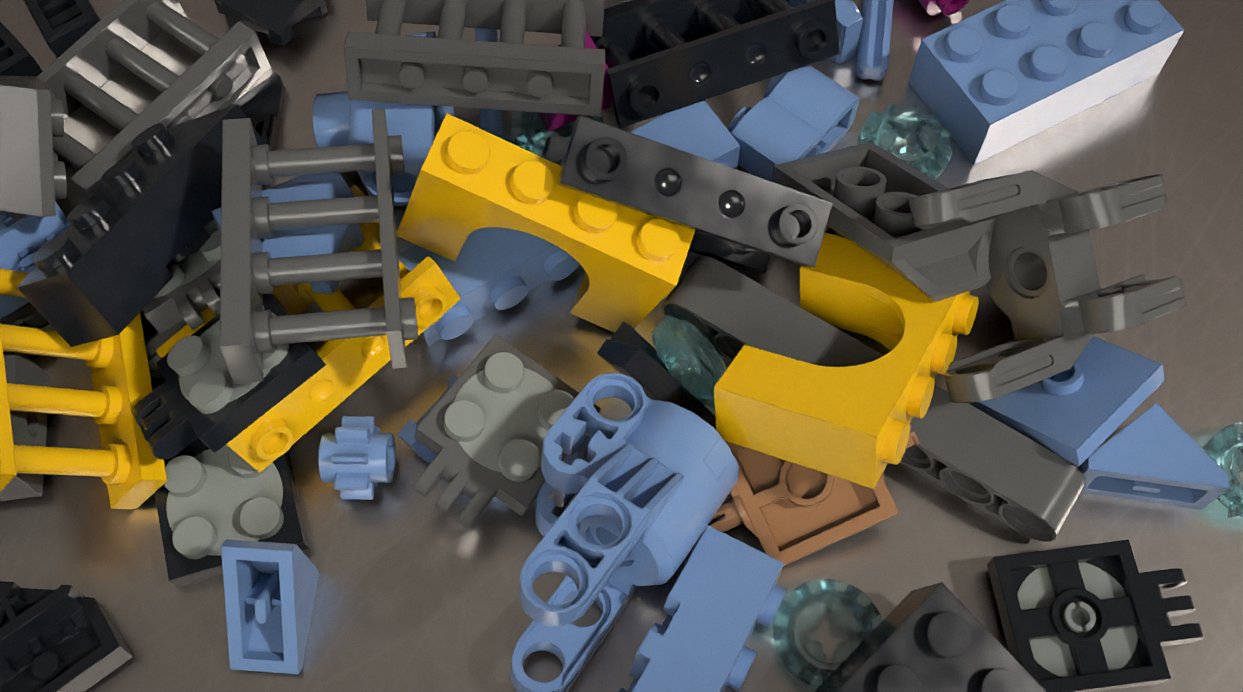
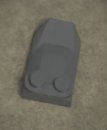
(873, 210)

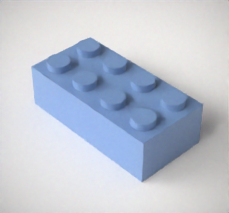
(1037, 65)

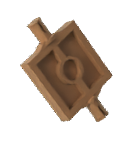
(799, 507)

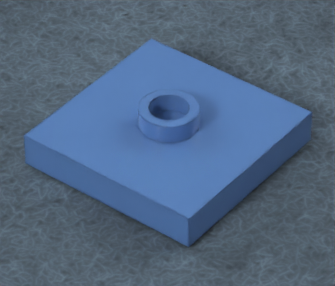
(1080, 405)

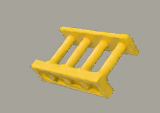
(347, 360)
(119, 383)

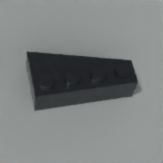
(132, 230)

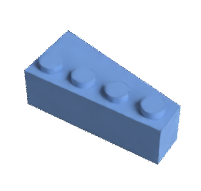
(710, 619)

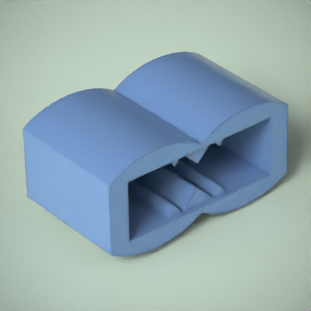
(795, 120)

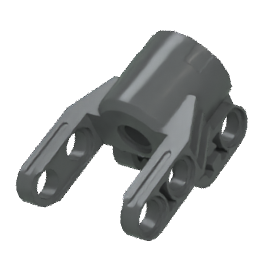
(1048, 273)

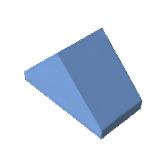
(1154, 464)
(267, 604)

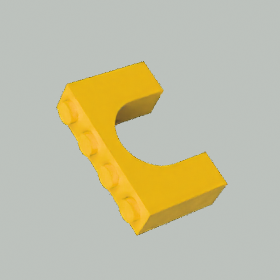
(487, 182)
(849, 416)

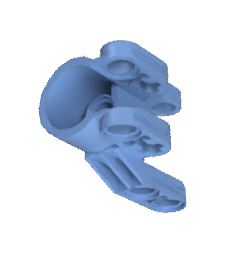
(634, 518)

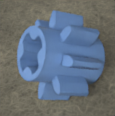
(357, 457)

